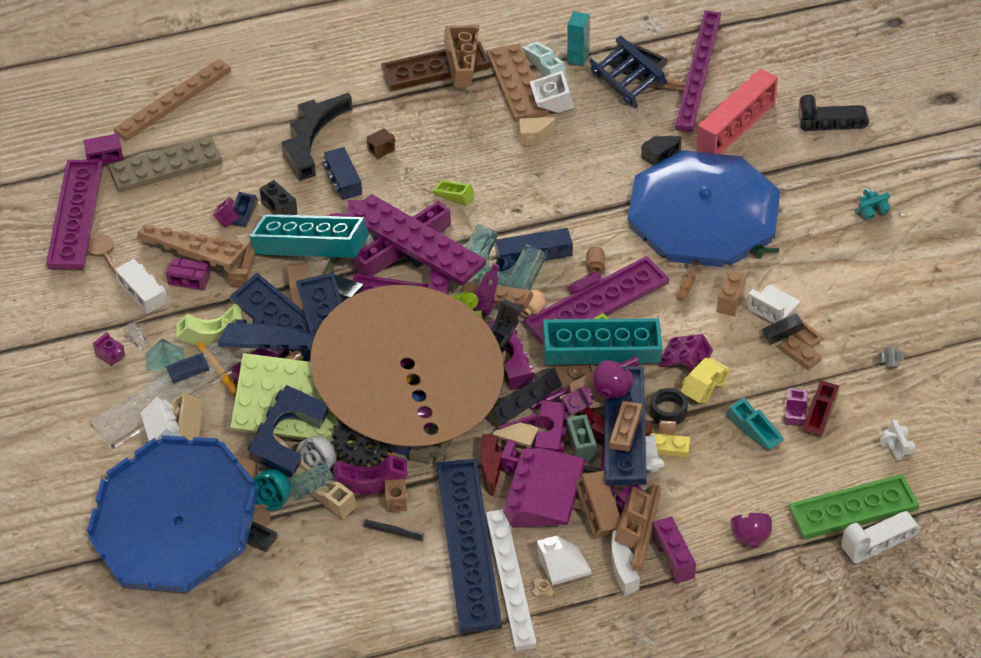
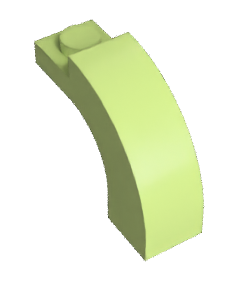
(195, 330)

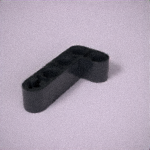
(831, 117)

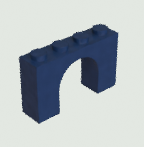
(289, 405)

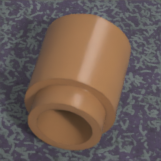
(595, 259)

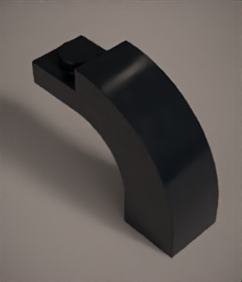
(505, 323)

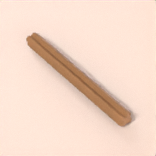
(642, 544)

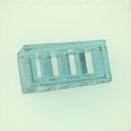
(301, 486)

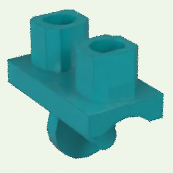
(870, 201)

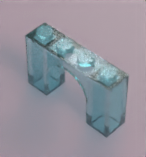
(521, 274)

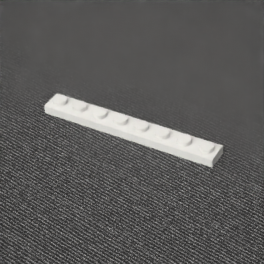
(510, 581)

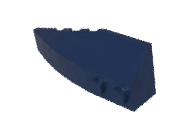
(264, 336)

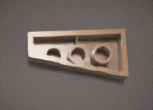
(460, 48)

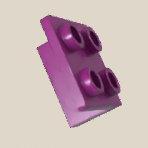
(686, 350)

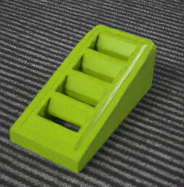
(463, 197)

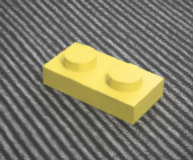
(672, 445)

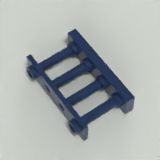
(634, 57)

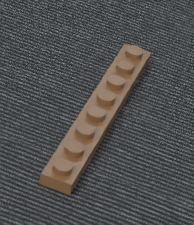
(172, 100)

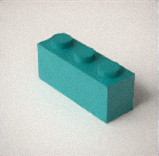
(578, 38)

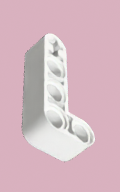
(866, 543)

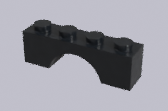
(517, 402)

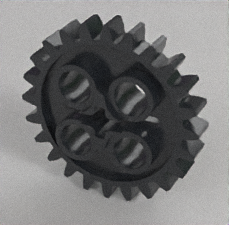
(359, 451)

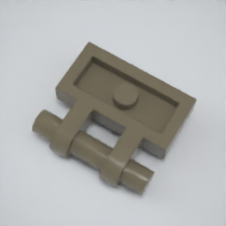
(424, 453)

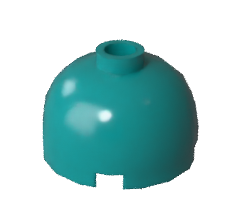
(273, 487)

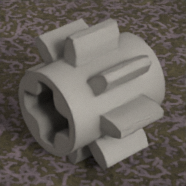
(891, 356)

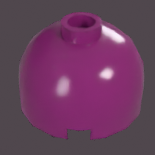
(612, 380)
(751, 529)

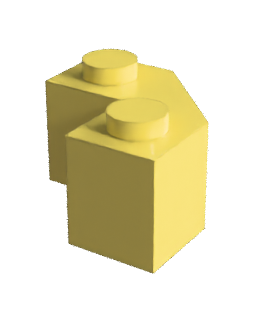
(704, 378)

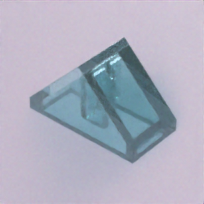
(163, 354)

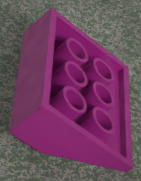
(543, 488)

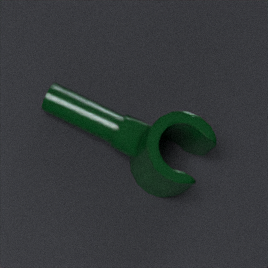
(760, 250)

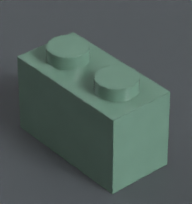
(581, 437)

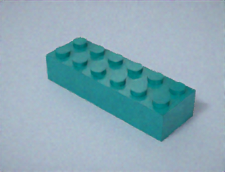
(309, 235)
(601, 340)

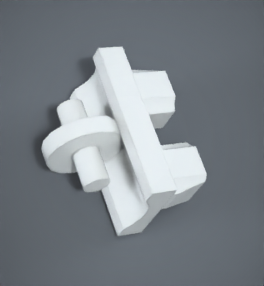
(896, 440)

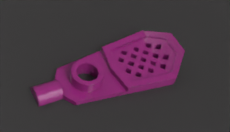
(486, 291)

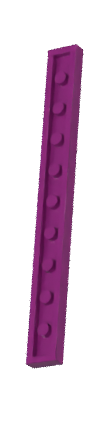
(698, 71)

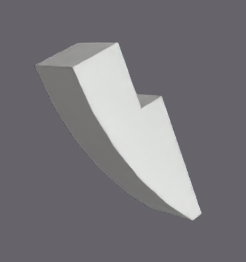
(622, 562)

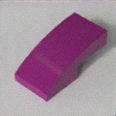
(796, 407)

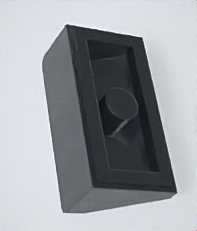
(783, 329)

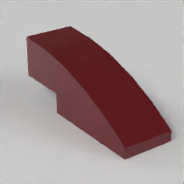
(821, 408)
(490, 462)

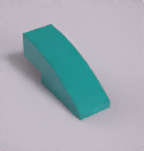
(754, 424)

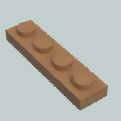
(515, 295)

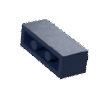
(342, 173)

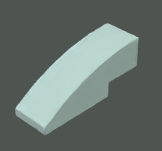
(544, 59)

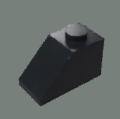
(660, 148)

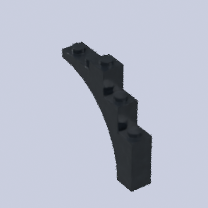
(303, 132)

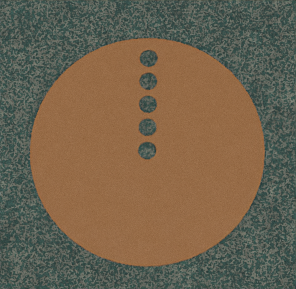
(361, 374)

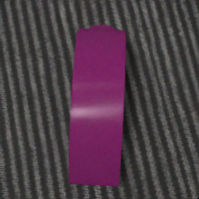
(370, 479)

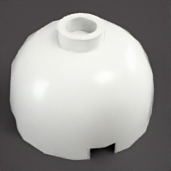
(317, 451)

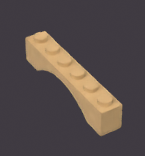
(332, 494)

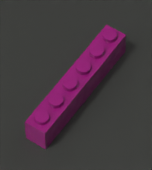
(381, 254)

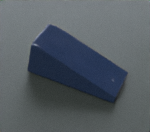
(244, 207)

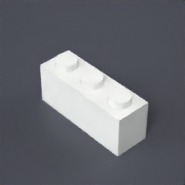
(141, 286)
(159, 419)

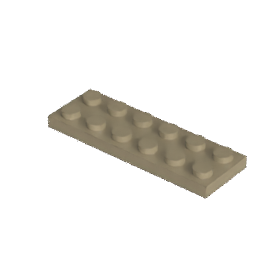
(165, 164)

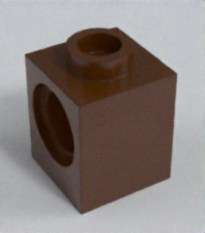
(381, 143)

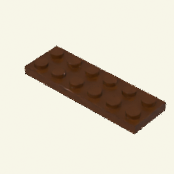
(425, 68)

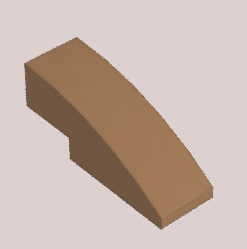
(633, 518)

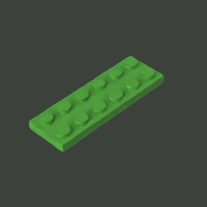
(853, 505)

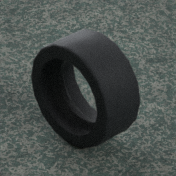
(670, 395)

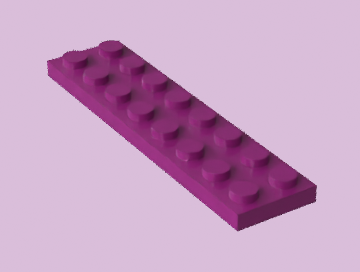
(75, 214)
(418, 240)
(604, 295)

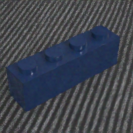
(553, 243)

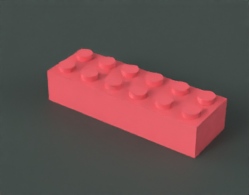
(737, 113)

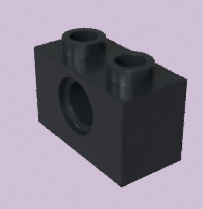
(277, 199)

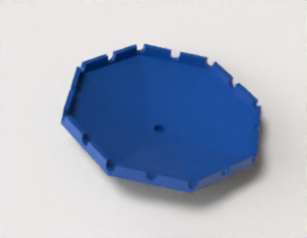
(703, 208)
(173, 513)

